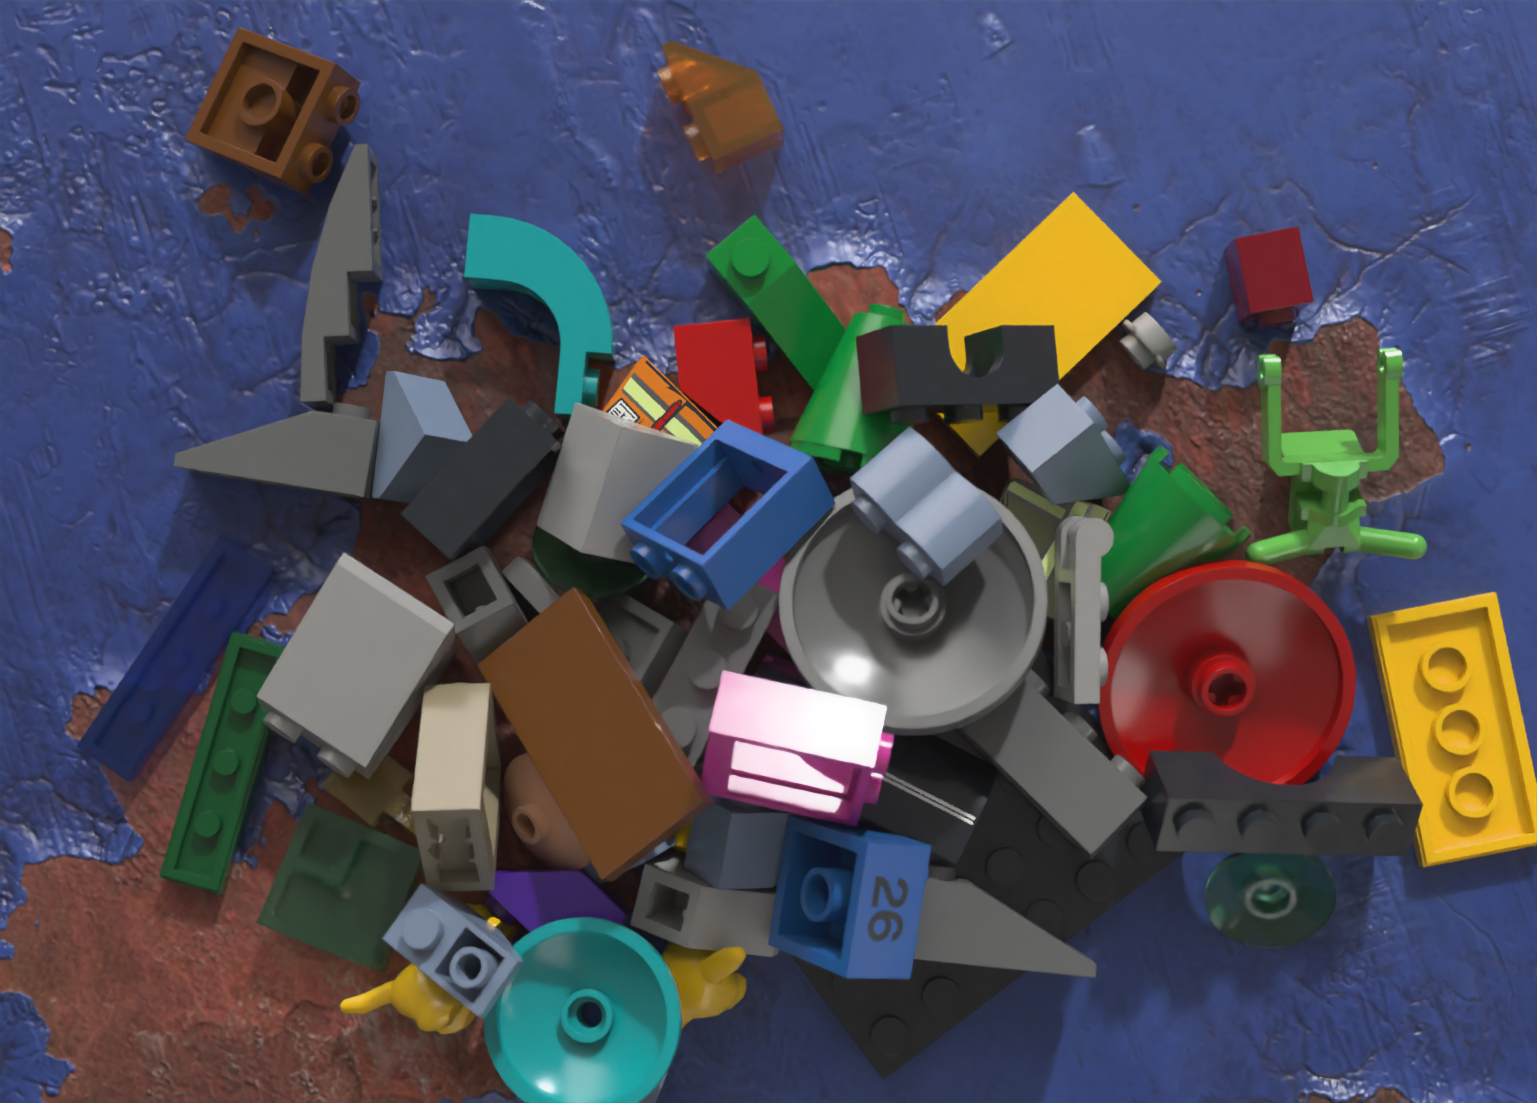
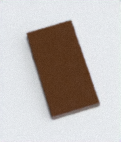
(594, 734)

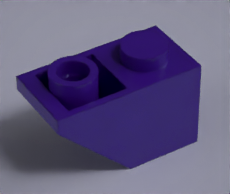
(549, 895)

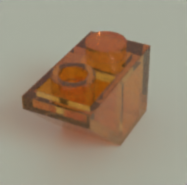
(725, 104)

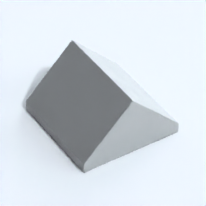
(603, 476)

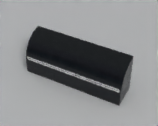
(928, 787)

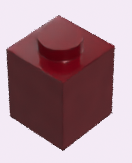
(1268, 277)

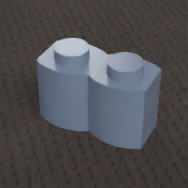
(924, 507)

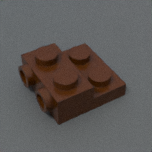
(275, 111)

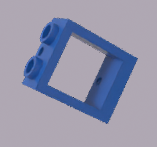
(700, 487)

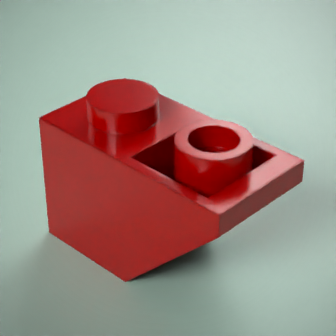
(720, 369)

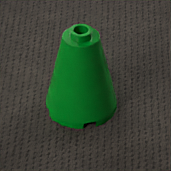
(833, 420)
(1163, 527)

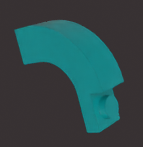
(533, 262)

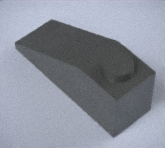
(304, 452)
(974, 928)

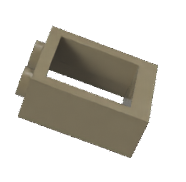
(458, 787)

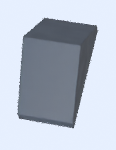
(416, 435)

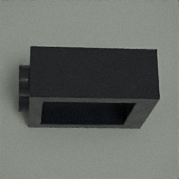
(487, 479)

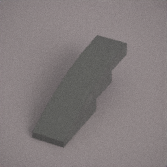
(345, 256)

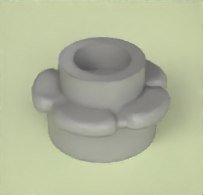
(1147, 342)

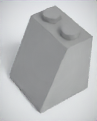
(356, 668)

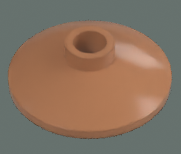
(539, 818)

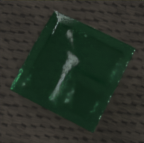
(342, 887)

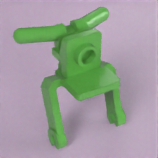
(1328, 473)

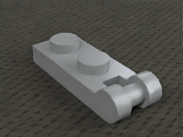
(1078, 609)

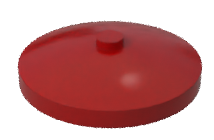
(1229, 667)

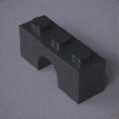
(913, 374)

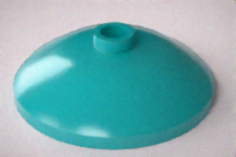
(538, 1023)

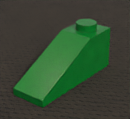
(777, 298)

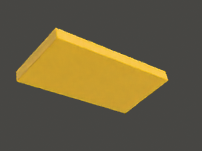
(1060, 275)
(1457, 727)

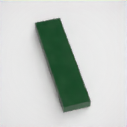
(223, 770)

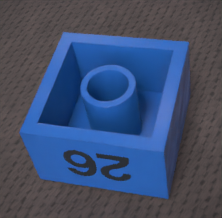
(849, 898)

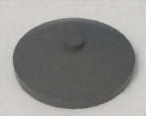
(920, 648)

